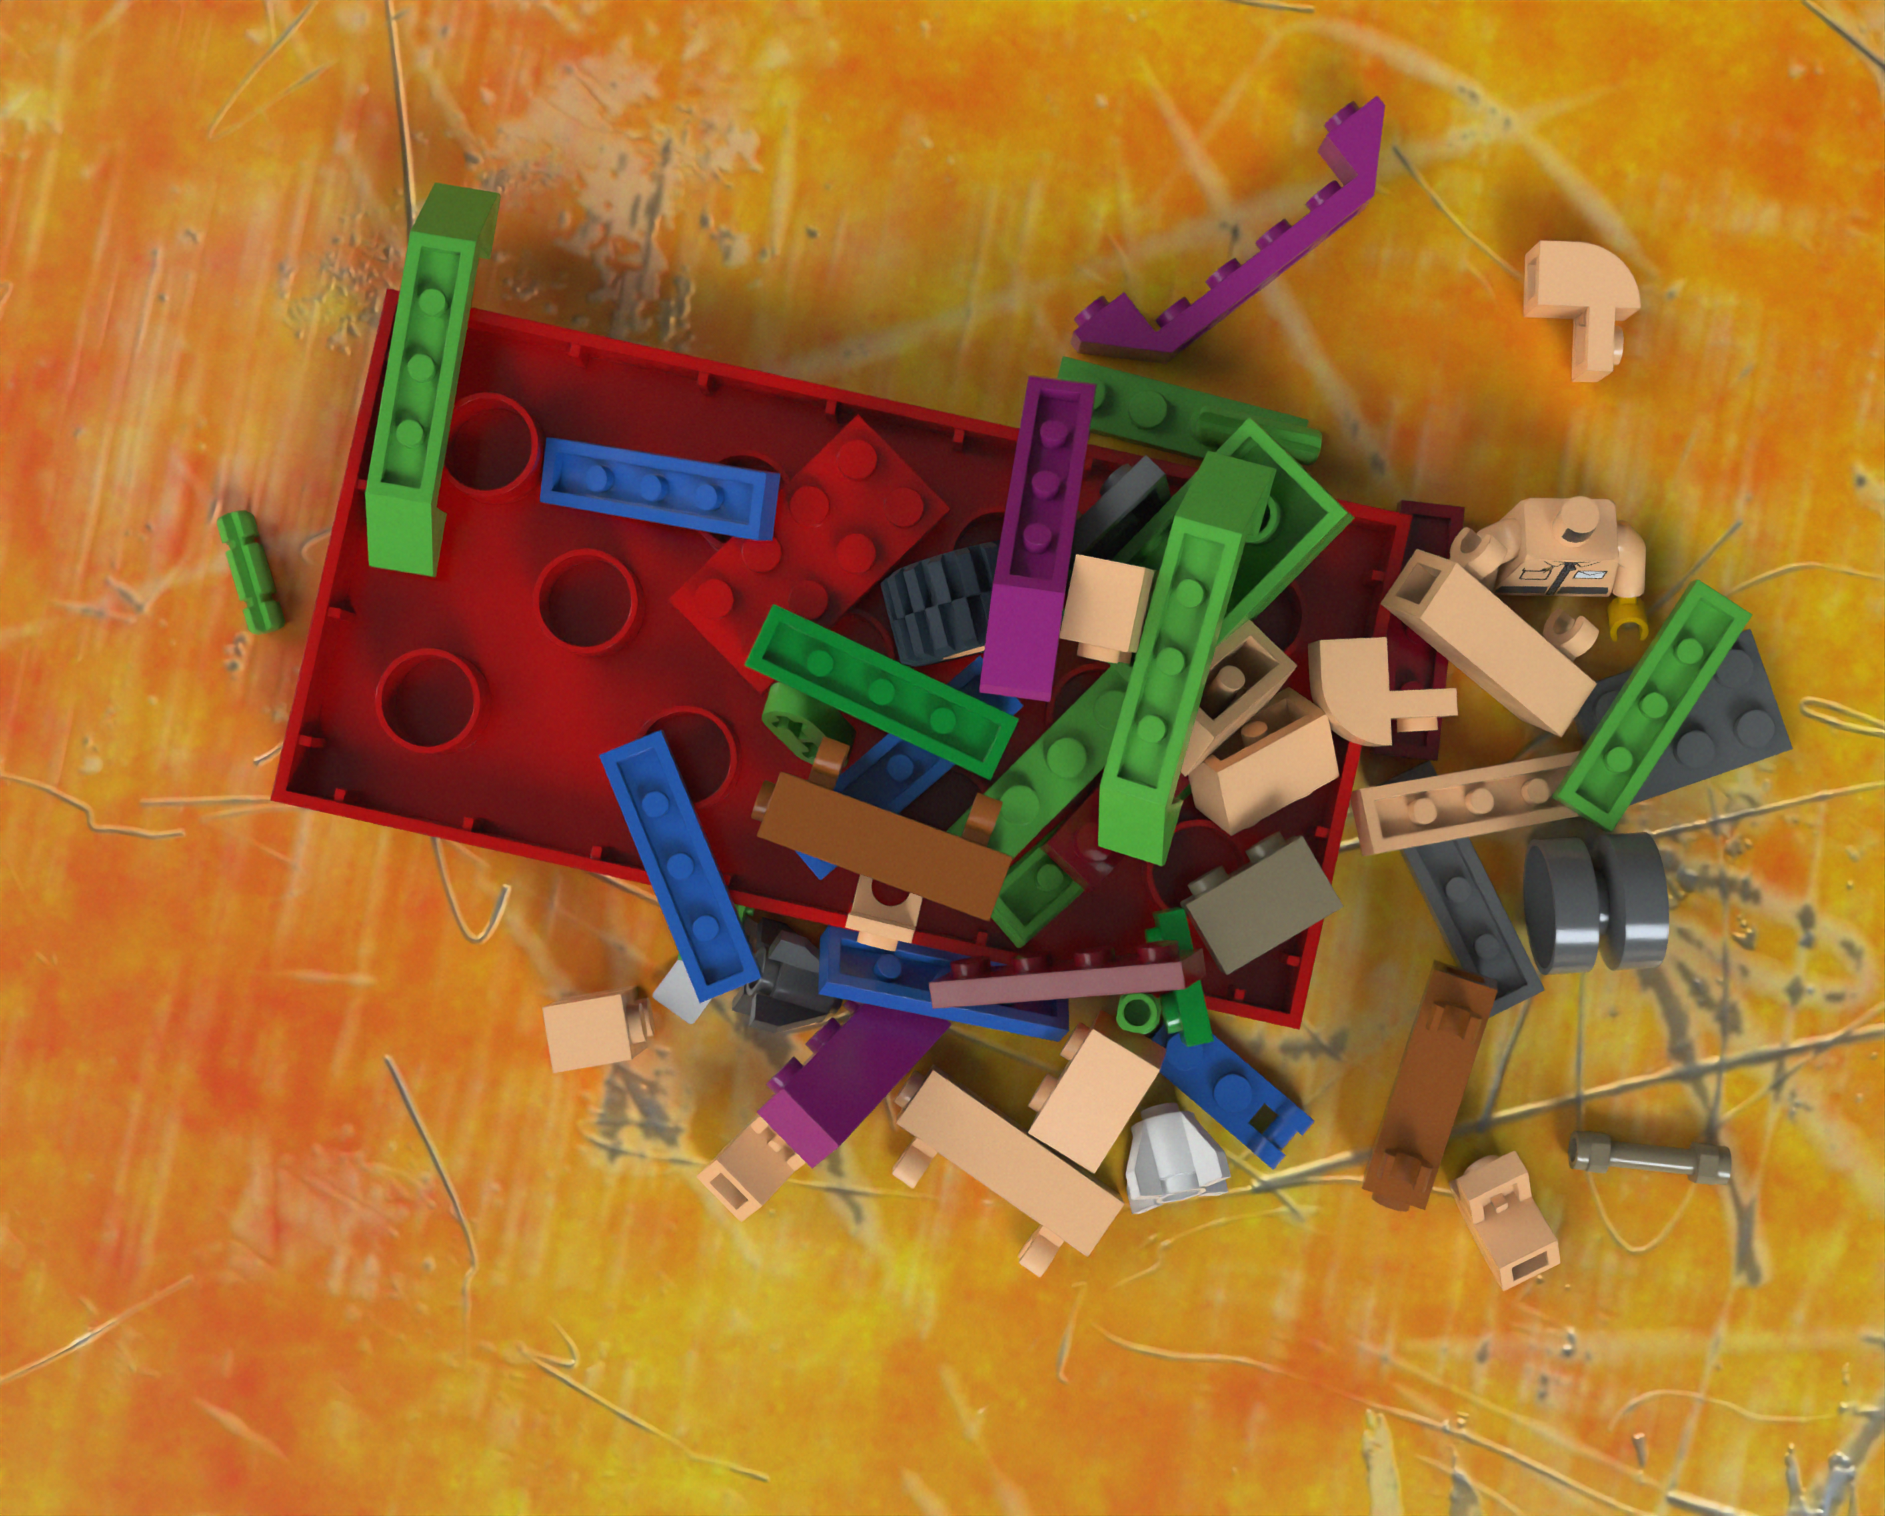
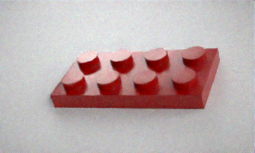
(832, 542)

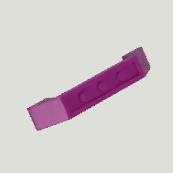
(1350, 152)
(1037, 539)

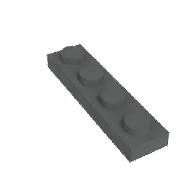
(1469, 911)

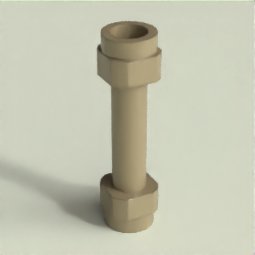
(1701, 1162)

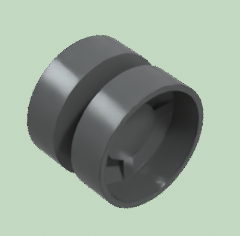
(1595, 903)

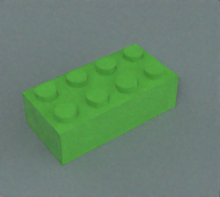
(1294, 530)

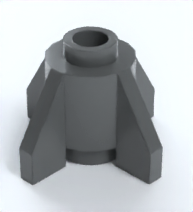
(789, 985)

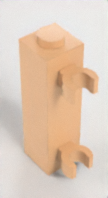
(1489, 640)
(1007, 1160)

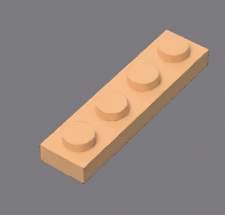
(1460, 804)

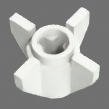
(1172, 1159)

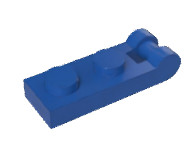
(1231, 1093)

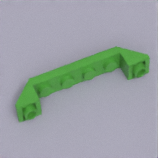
(423, 377)
(1176, 655)

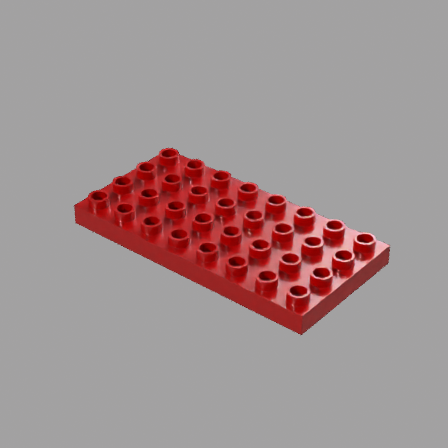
(552, 638)

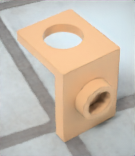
(882, 924)

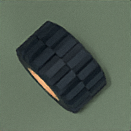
(942, 605)

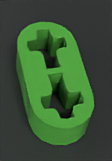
(803, 722)

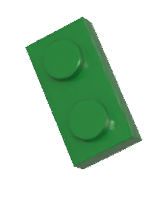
(1185, 1008)

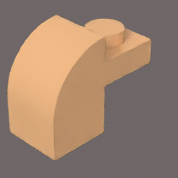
(1585, 286)
(1353, 690)
(750, 1168)
(1505, 1219)

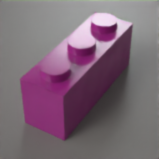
(846, 1076)

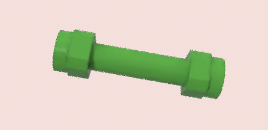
(1138, 1012)

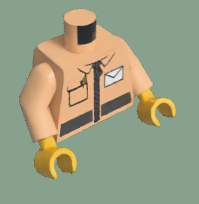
(1572, 551)

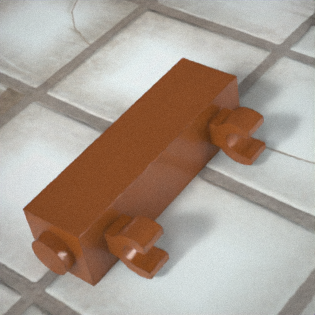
(883, 843)
(1429, 1086)

